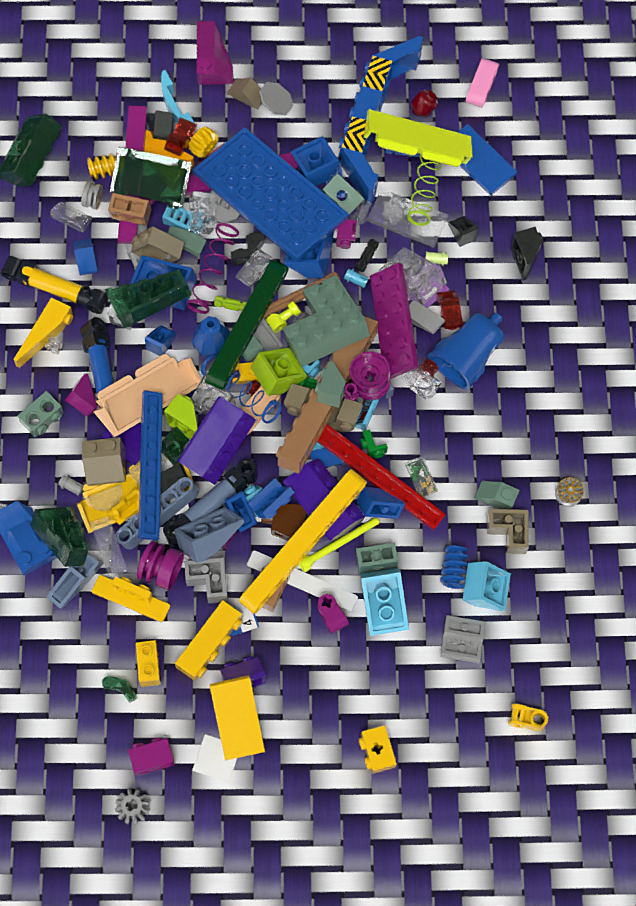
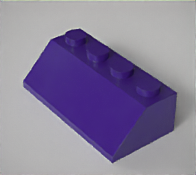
(216, 440)
(312, 487)

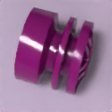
(370, 365)
(160, 565)

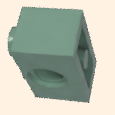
(352, 197)

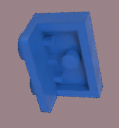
(269, 499)

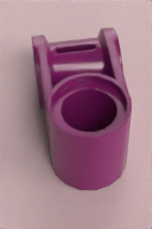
(333, 617)

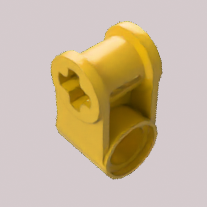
(526, 717)

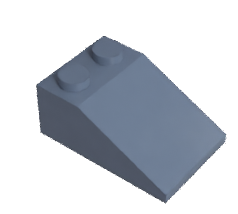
(207, 534)

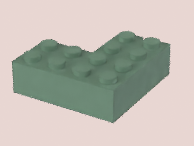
(332, 326)

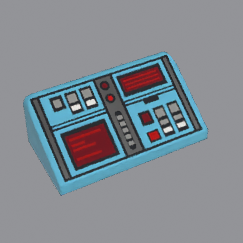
(366, 413)

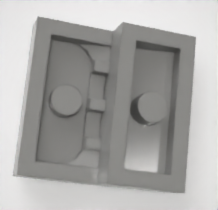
(462, 639)

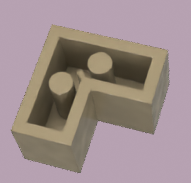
(513, 525)

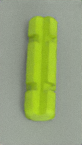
(229, 303)

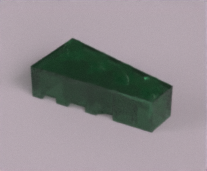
(147, 297)

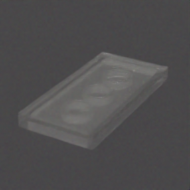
(425, 234)

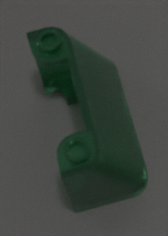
(151, 176)

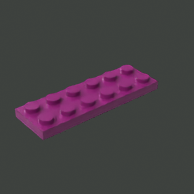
(394, 319)

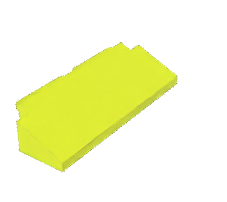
(415, 137)

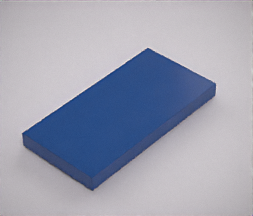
(486, 165)

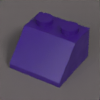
(249, 666)

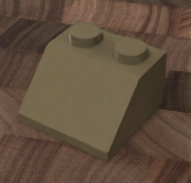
(104, 461)

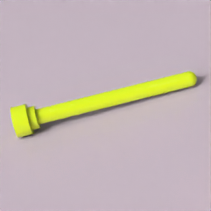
(308, 561)

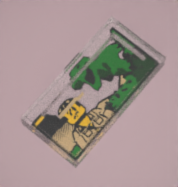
(421, 476)

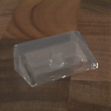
(70, 216)

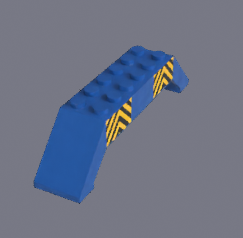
(373, 90)

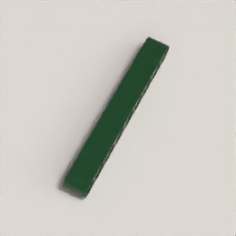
(246, 325)

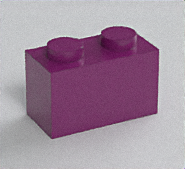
(151, 756)

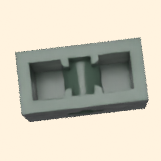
(376, 558)

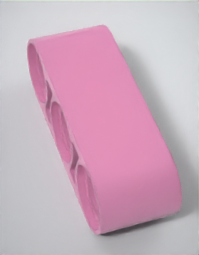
(482, 82)

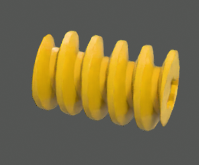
(101, 166)

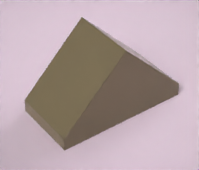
(246, 91)

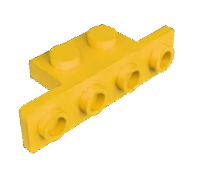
(131, 596)

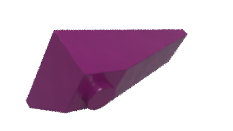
(212, 58)

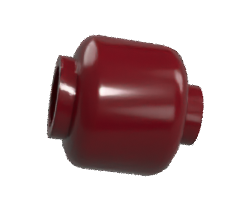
(424, 103)

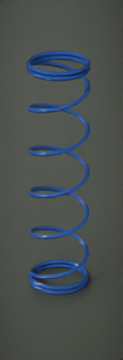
(267, 407)

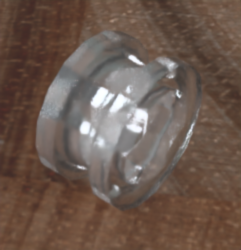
(53, 345)

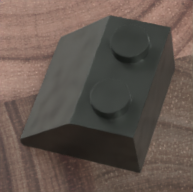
(525, 249)

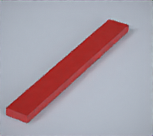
(380, 477)

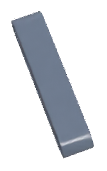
(166, 510)

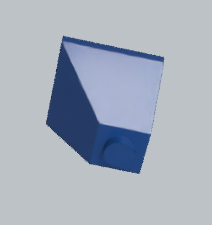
(315, 160)

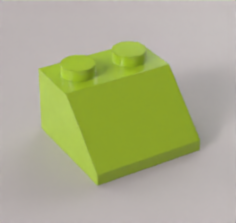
(277, 370)
(181, 414)

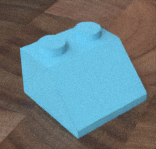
(486, 586)

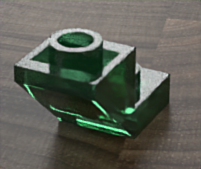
(174, 445)

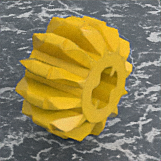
(203, 142)

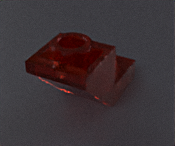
(179, 140)
(450, 309)

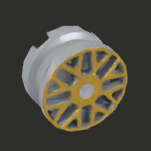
(92, 195)
(569, 492)

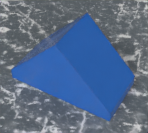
(85, 257)
(159, 340)
(238, 505)

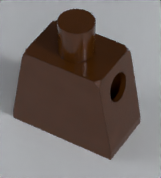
(286, 521)

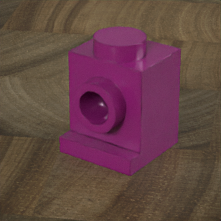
(346, 233)

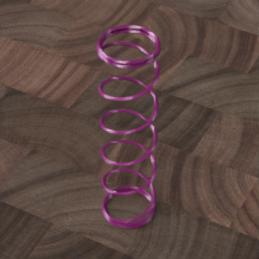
(203, 302)

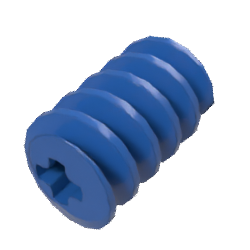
(452, 567)

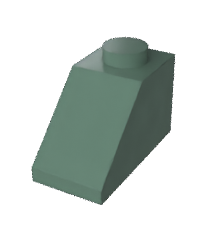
(497, 494)

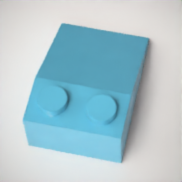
(384, 601)

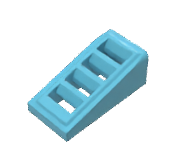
(173, 221)

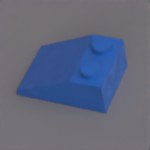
(151, 267)

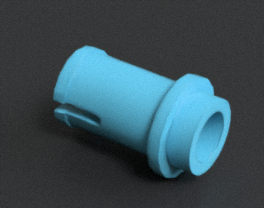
(356, 278)

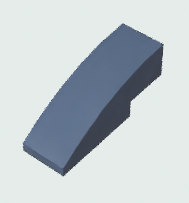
(73, 581)

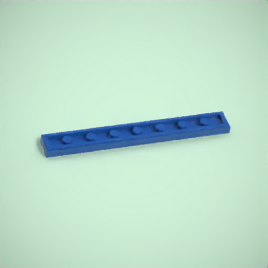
(150, 466)

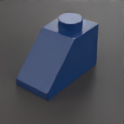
(379, 503)

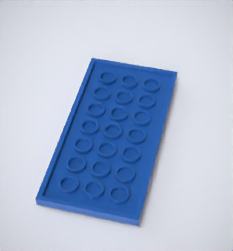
(270, 194)

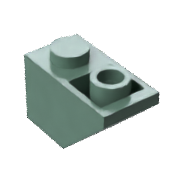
(332, 386)

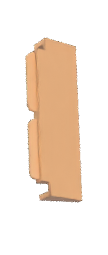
(122, 400)

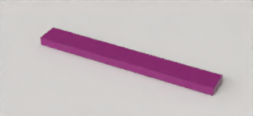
(136, 140)

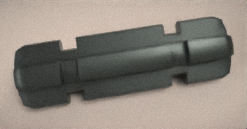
(367, 255)

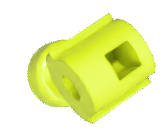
(278, 321)

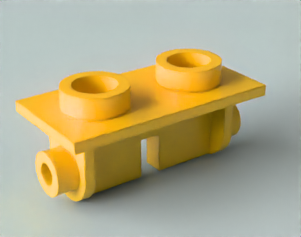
(126, 507)

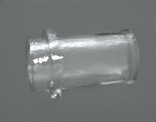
(362, 212)

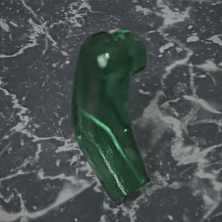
(121, 685)

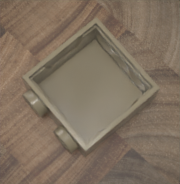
(157, 245)

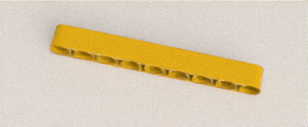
(302, 541)

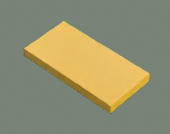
(237, 717)

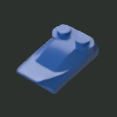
(22, 540)

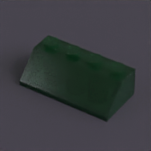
(29, 150)

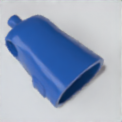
(467, 350)

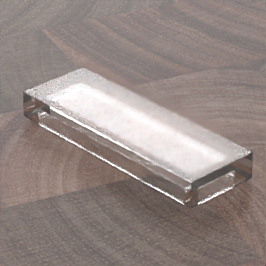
(109, 547)

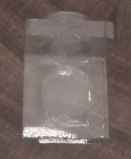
(396, 211)

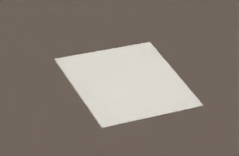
(211, 760)

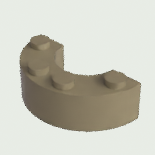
(342, 419)

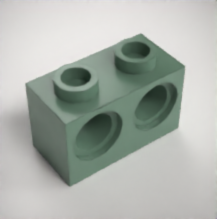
(37, 411)

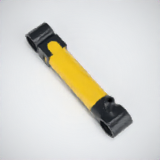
(29, 275)

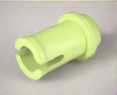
(437, 258)

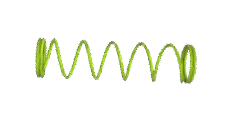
(422, 211)

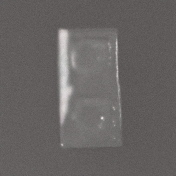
(254, 267)

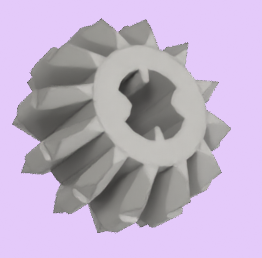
(135, 813)

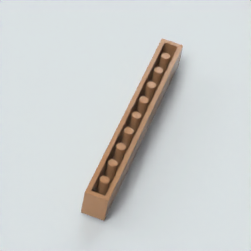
(316, 415)

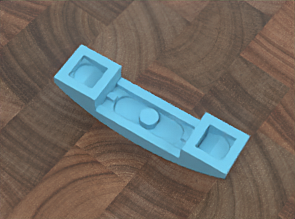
(167, 89)

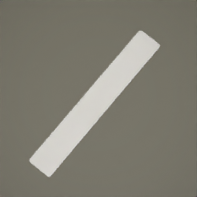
(307, 582)

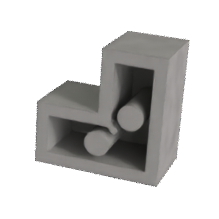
(210, 574)

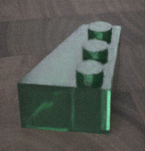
(61, 534)

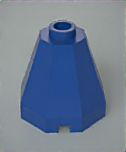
(210, 336)

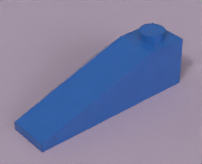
(315, 262)

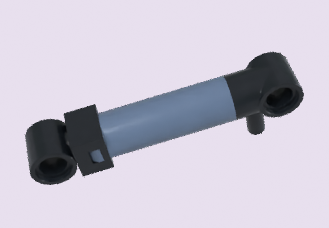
(232, 483)

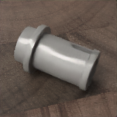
(71, 485)

